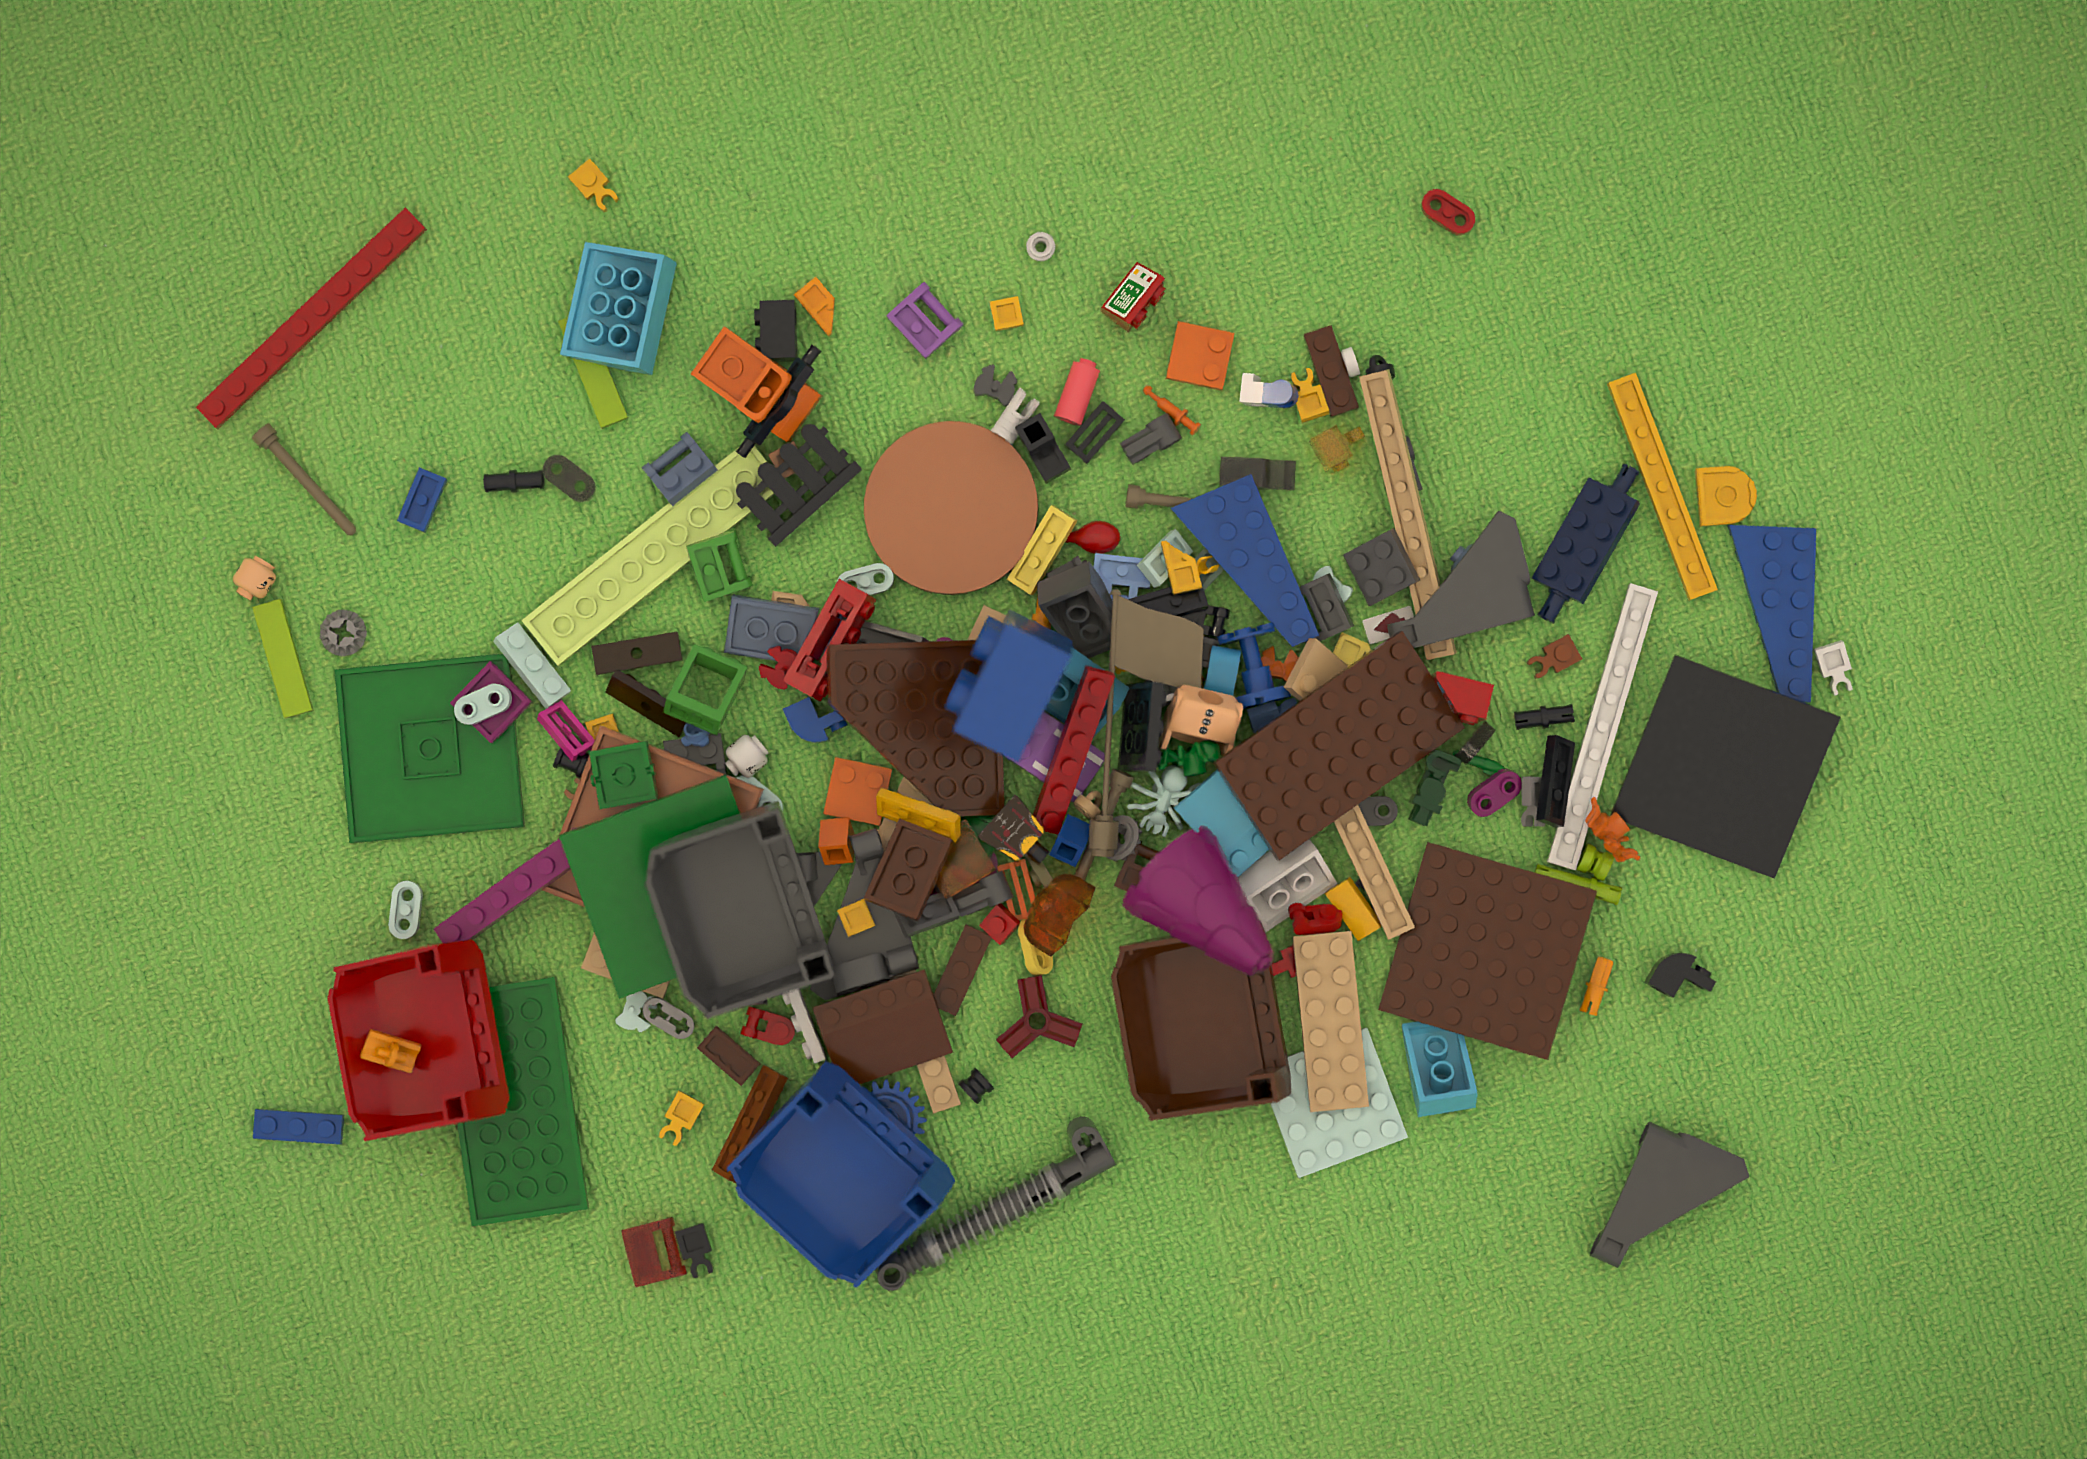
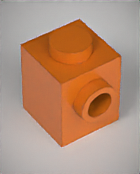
(835, 841)

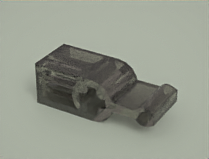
(1266, 472)

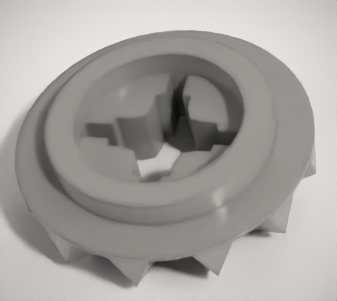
(355, 626)
(1131, 833)

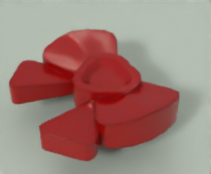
(776, 675)

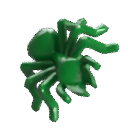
(1193, 759)

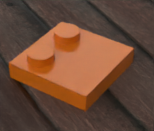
(1200, 356)
(855, 789)

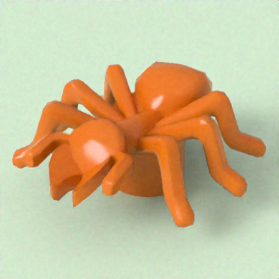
(1611, 831)

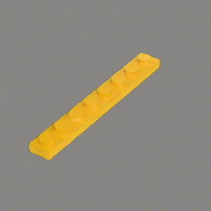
(1662, 486)

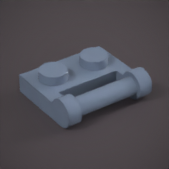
(685, 474)

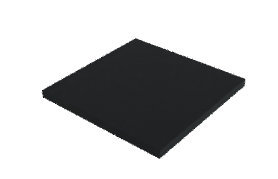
(1725, 766)

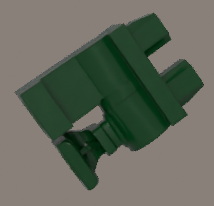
(1431, 788)

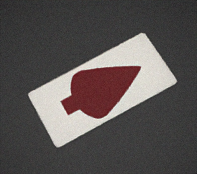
(1377, 626)

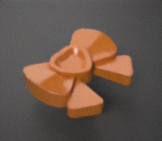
(1277, 668)

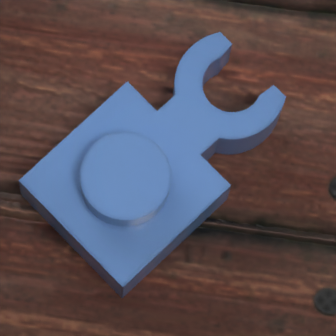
(1265, 713)

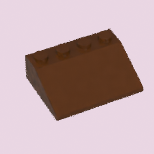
(884, 1028)

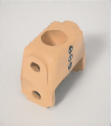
(1200, 716)

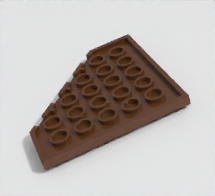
(898, 705)

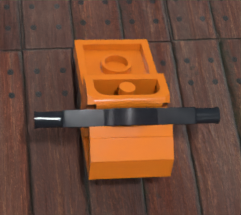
(759, 387)

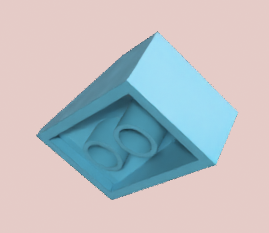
(1438, 1069)

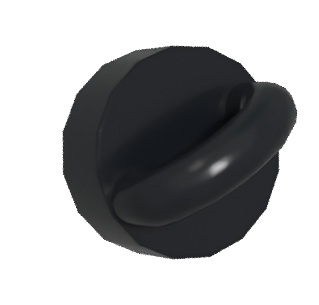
(1381, 367)

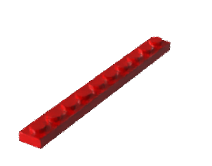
(311, 318)

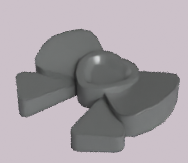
(1002, 391)

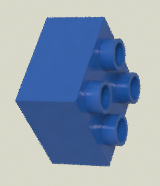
(1012, 685)

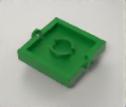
(623, 775)

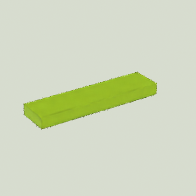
(600, 389)
(282, 658)

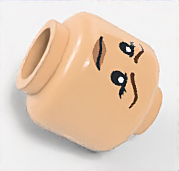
(254, 578)

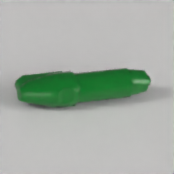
(1487, 765)

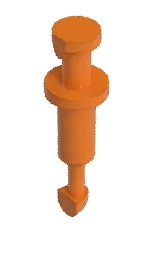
(1173, 411)

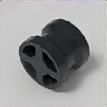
(976, 1085)

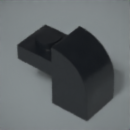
(1042, 448)
(1672, 969)

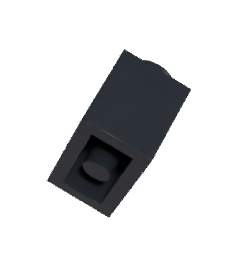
(777, 329)

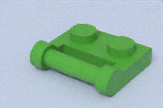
(710, 569)

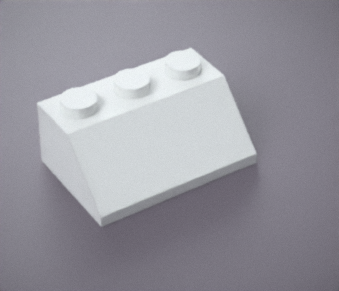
(1277, 884)

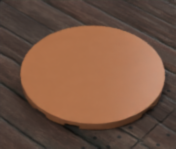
(950, 507)

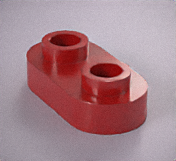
(1449, 210)

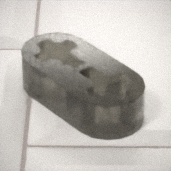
(1475, 742)

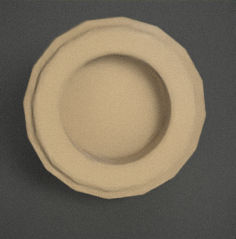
(1088, 808)

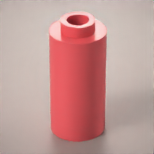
(1077, 392)

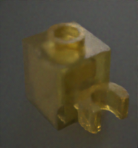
(1333, 448)

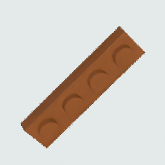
(751, 1117)

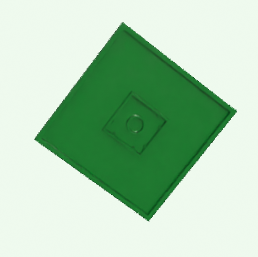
(413, 762)
(611, 874)

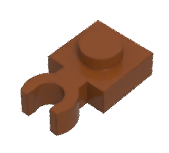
(1558, 654)

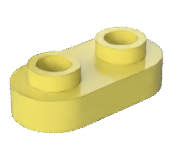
(1035, 960)

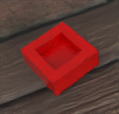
(1000, 924)

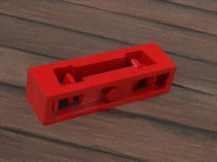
(849, 603)

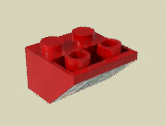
(1133, 296)

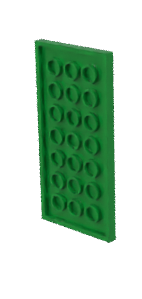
(530, 1155)

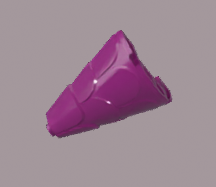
(1201, 902)

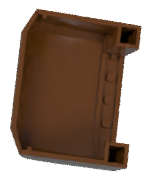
(1197, 1030)

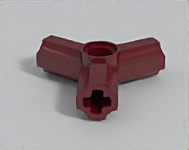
(1056, 1026)

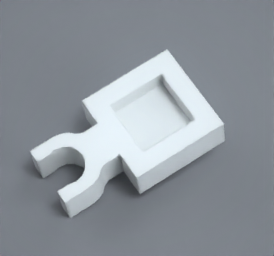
(1833, 662)

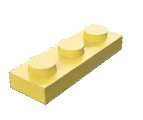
(1042, 549)

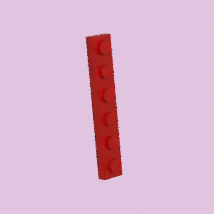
(1072, 748)

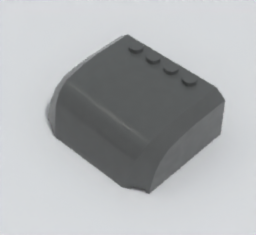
(737, 912)

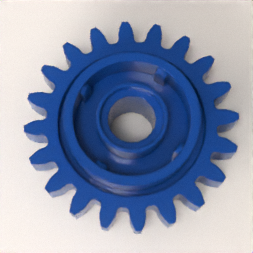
(899, 1104)

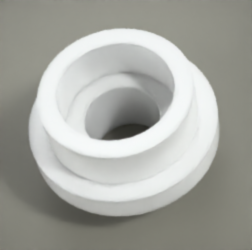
(1044, 238)

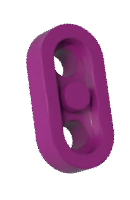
(1494, 791)

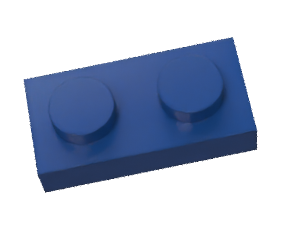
(422, 500)

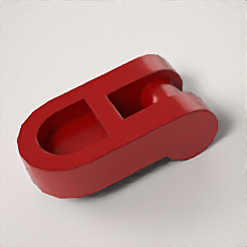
(1314, 918)
(778, 1030)

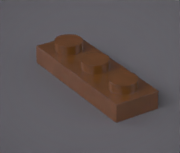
(1331, 371)
(961, 969)

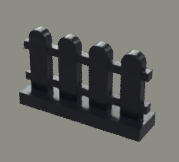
(811, 478)

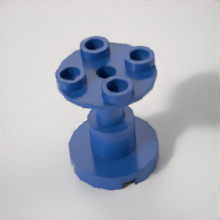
(1256, 678)

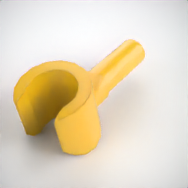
(1202, 567)

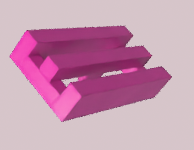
(559, 730)

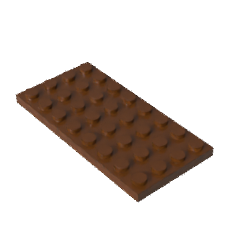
(1338, 745)

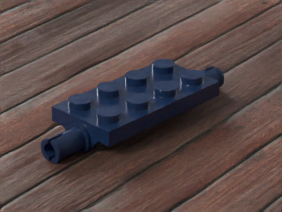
(1586, 541)

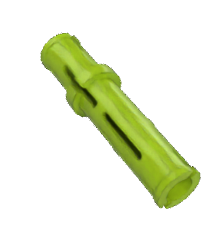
(1605, 892)

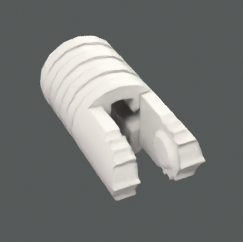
(1010, 418)

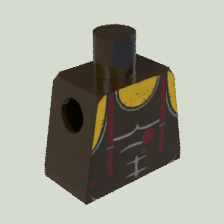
(1015, 833)

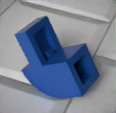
(807, 724)

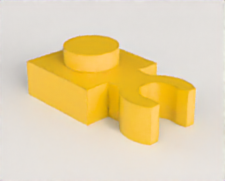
(591, 182)
(1311, 400)
(683, 1113)

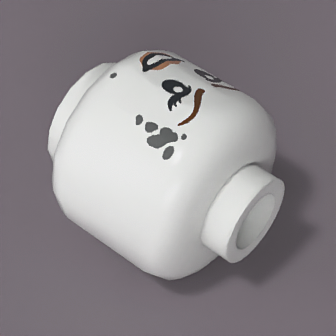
(746, 756)

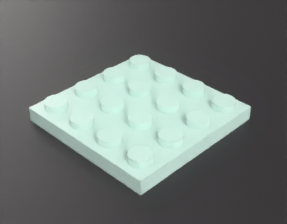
(1336, 1136)

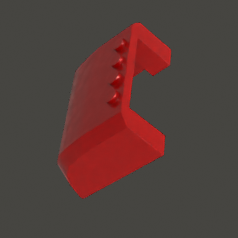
(443, 1004)

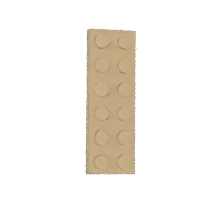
(1330, 1021)

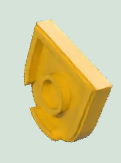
(1724, 495)

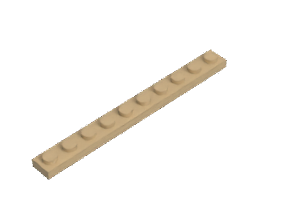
(1403, 493)

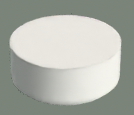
(1350, 362)

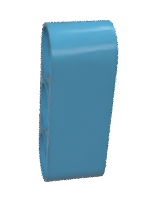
(1222, 670)

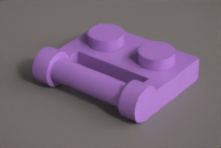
(917, 327)

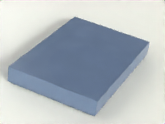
(763, 624)

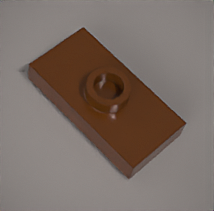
(728, 1055)

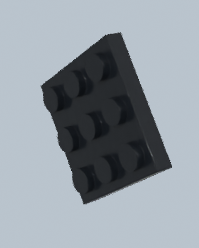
(1141, 727)

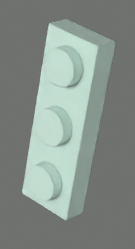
(532, 665)

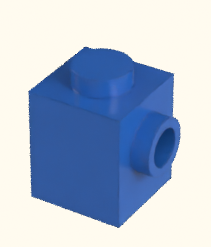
(1071, 841)

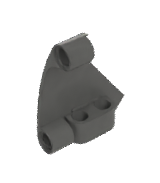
(1665, 1182)

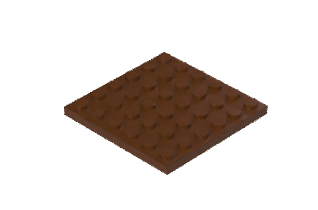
(1488, 950)

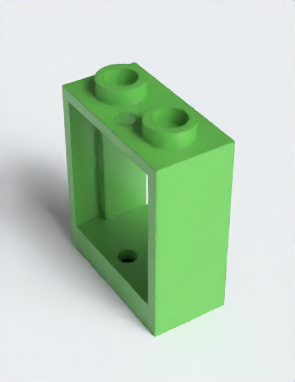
(698, 713)

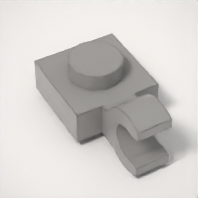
(1530, 797)

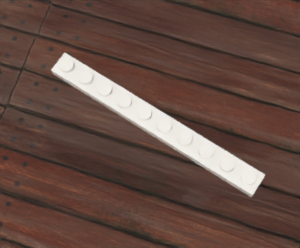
(1603, 724)

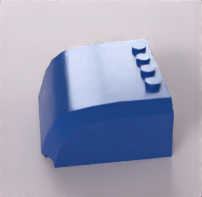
(840, 1176)

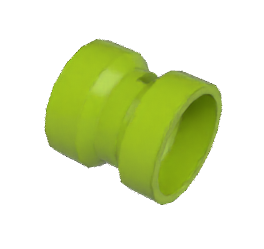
(1595, 862)

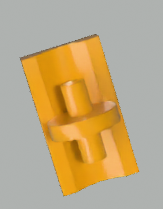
(390, 1051)

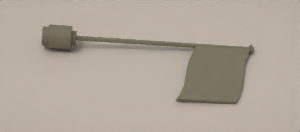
(1155, 649)

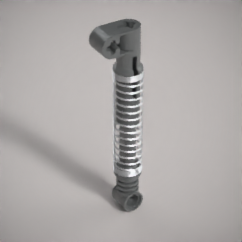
(1051, 1183)

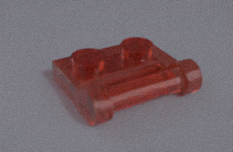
(644, 1254)

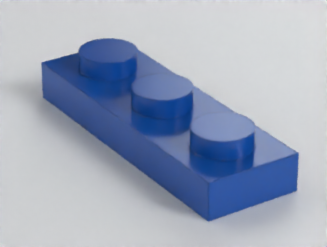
(298, 1126)

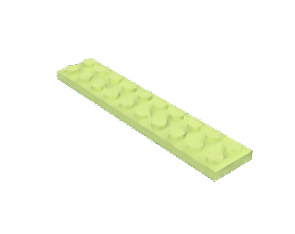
(643, 560)

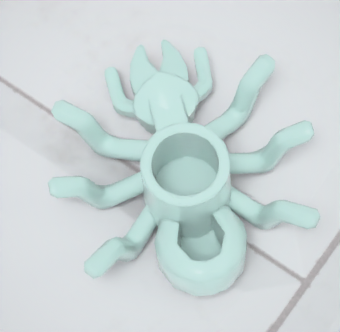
(1167, 793)

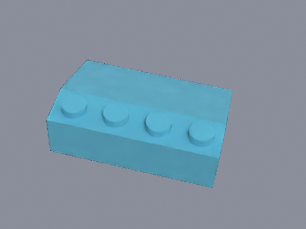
(618, 307)
(1218, 809)

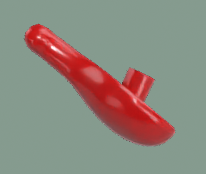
(1095, 537)

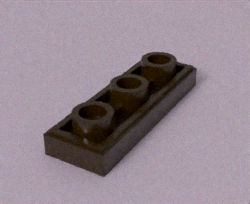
(619, 655)
(643, 700)

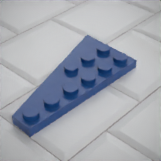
(1244, 542)
(1781, 588)

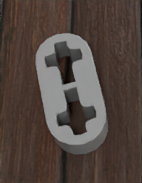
(664, 1024)

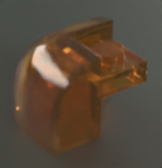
(1055, 911)

